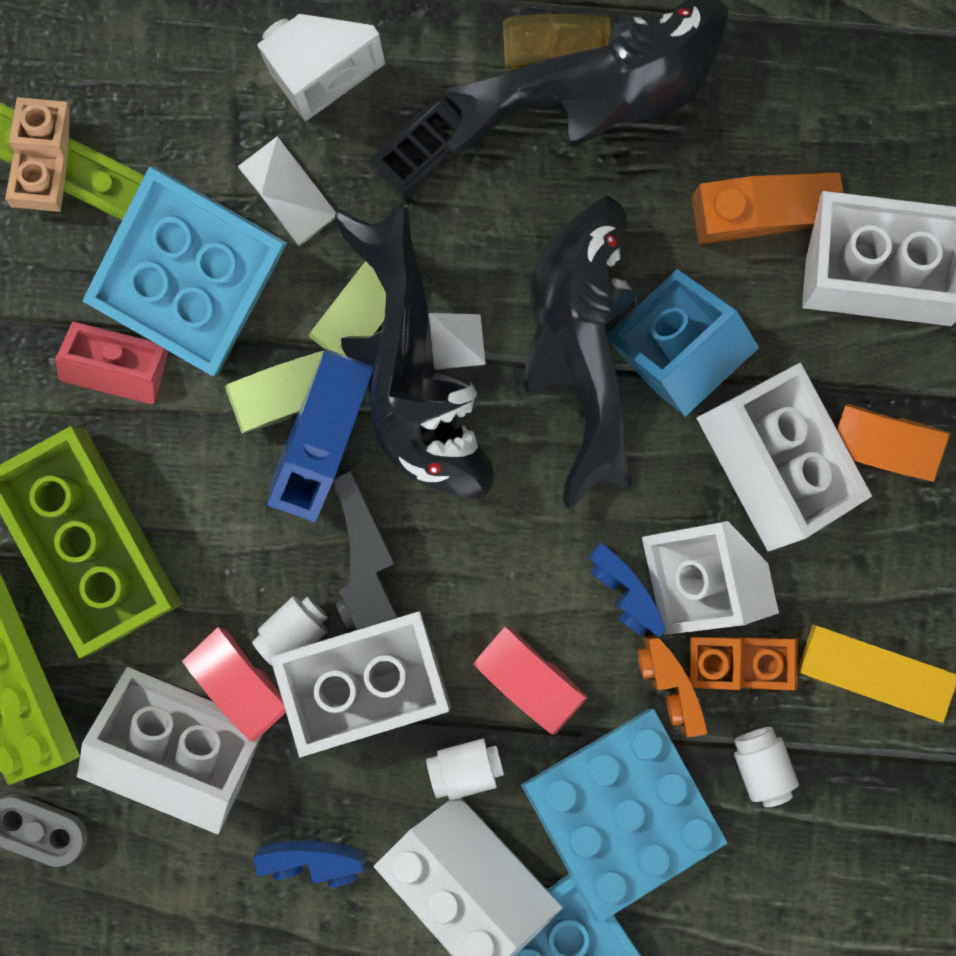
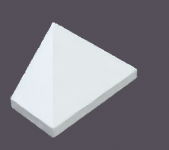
(288, 191)
(456, 340)

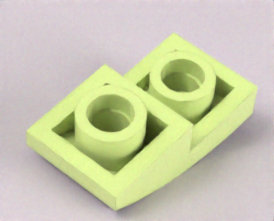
(355, 311)
(272, 393)

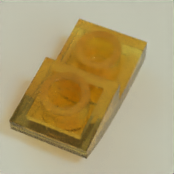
(547, 36)

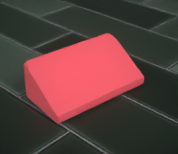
(111, 363)

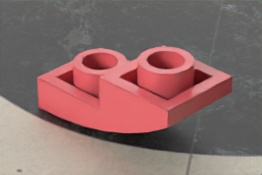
(530, 681)
(235, 684)

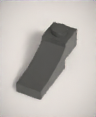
(366, 596)

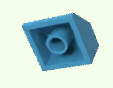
(683, 341)

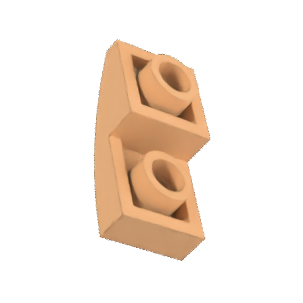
(40, 154)

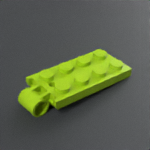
(30, 721)

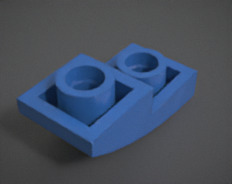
(638, 607)
(326, 861)

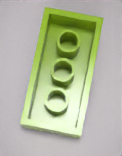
(82, 541)

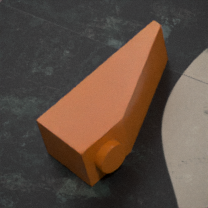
(759, 205)

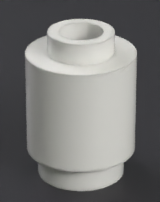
(291, 627)
(765, 767)
(464, 769)

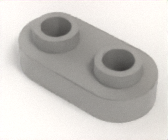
(37, 833)

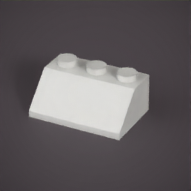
(882, 259)
(784, 458)
(360, 684)
(167, 751)
(467, 884)

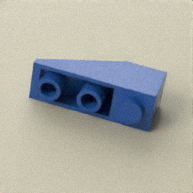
(319, 436)

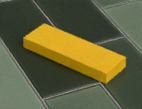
(877, 673)

